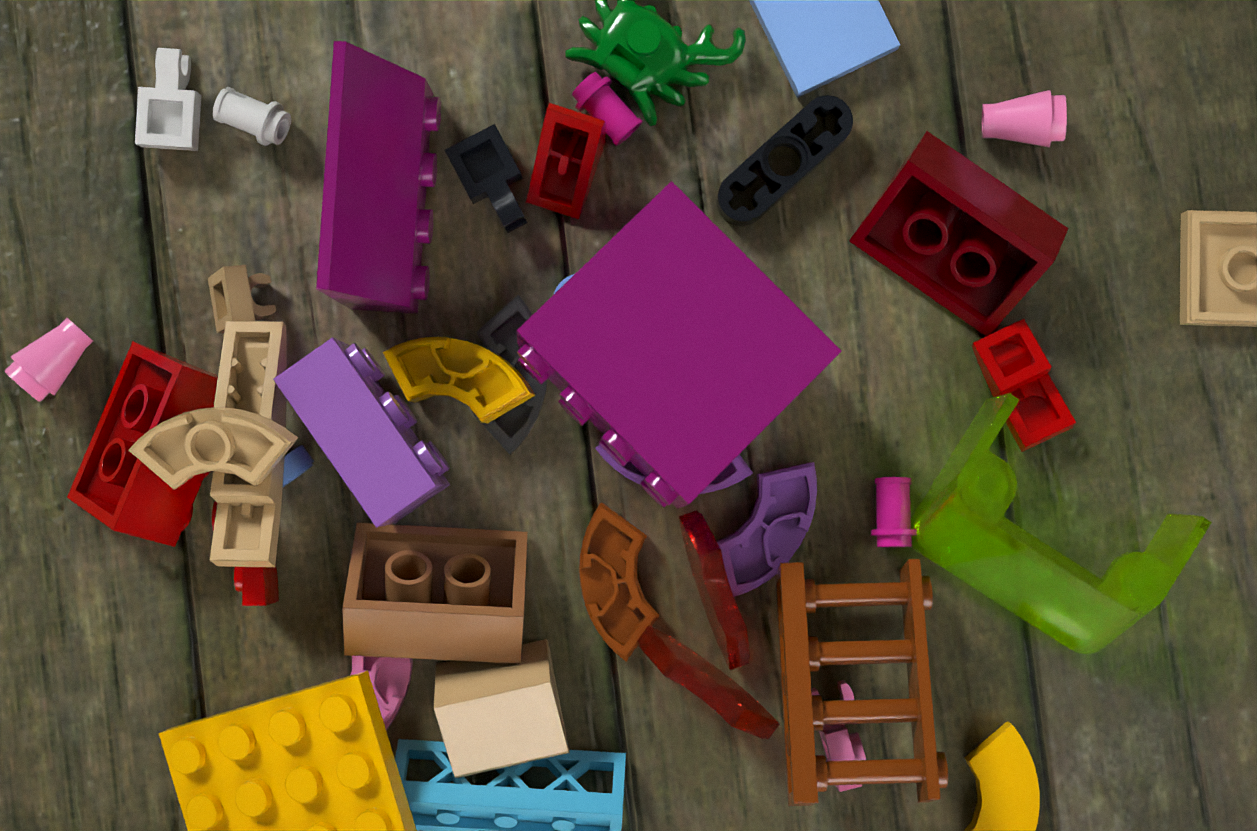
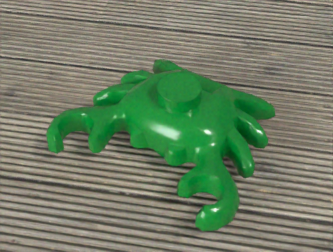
(649, 53)

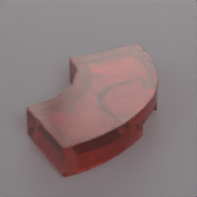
(714, 589)
(707, 683)

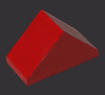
(566, 160)

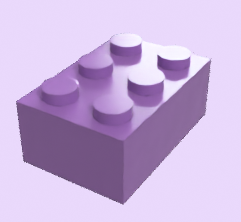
(364, 430)

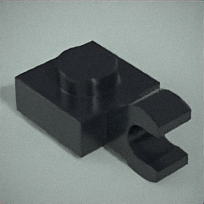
(488, 171)

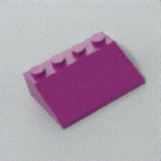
(376, 183)

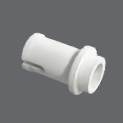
(262, 120)

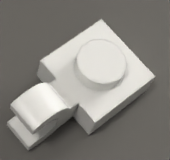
(168, 113)

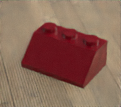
(959, 235)

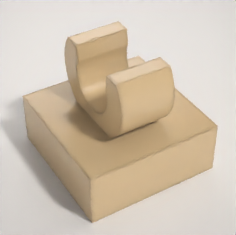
(232, 297)

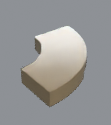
(213, 441)

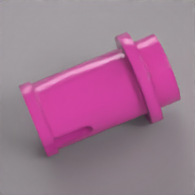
(603, 103)
(893, 512)

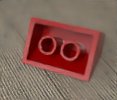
(115, 482)

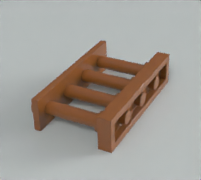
(808, 713)

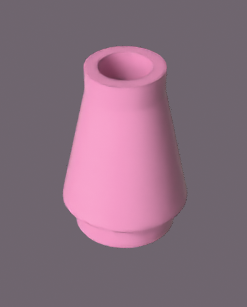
(1027, 119)
(48, 360)

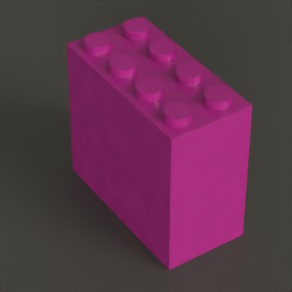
(673, 348)

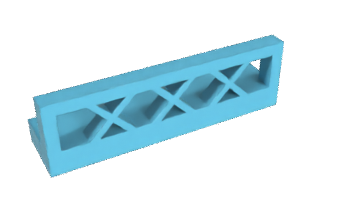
(495, 807)

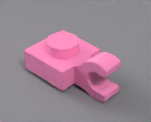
(837, 741)

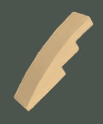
(245, 513)

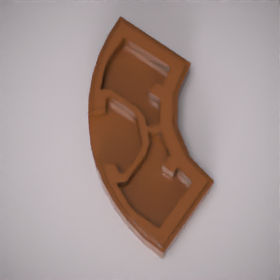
(611, 581)

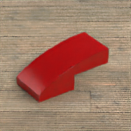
(1018, 366)

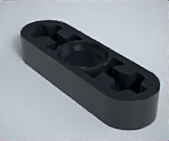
(804, 122)

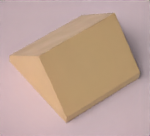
(499, 711)

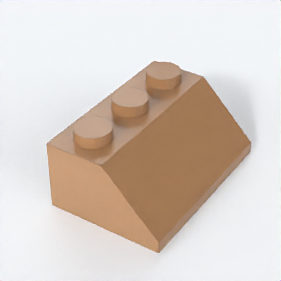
(435, 593)

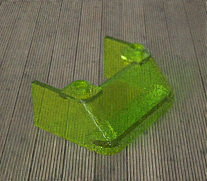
(969, 537)

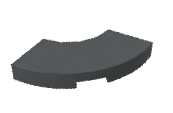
(501, 338)

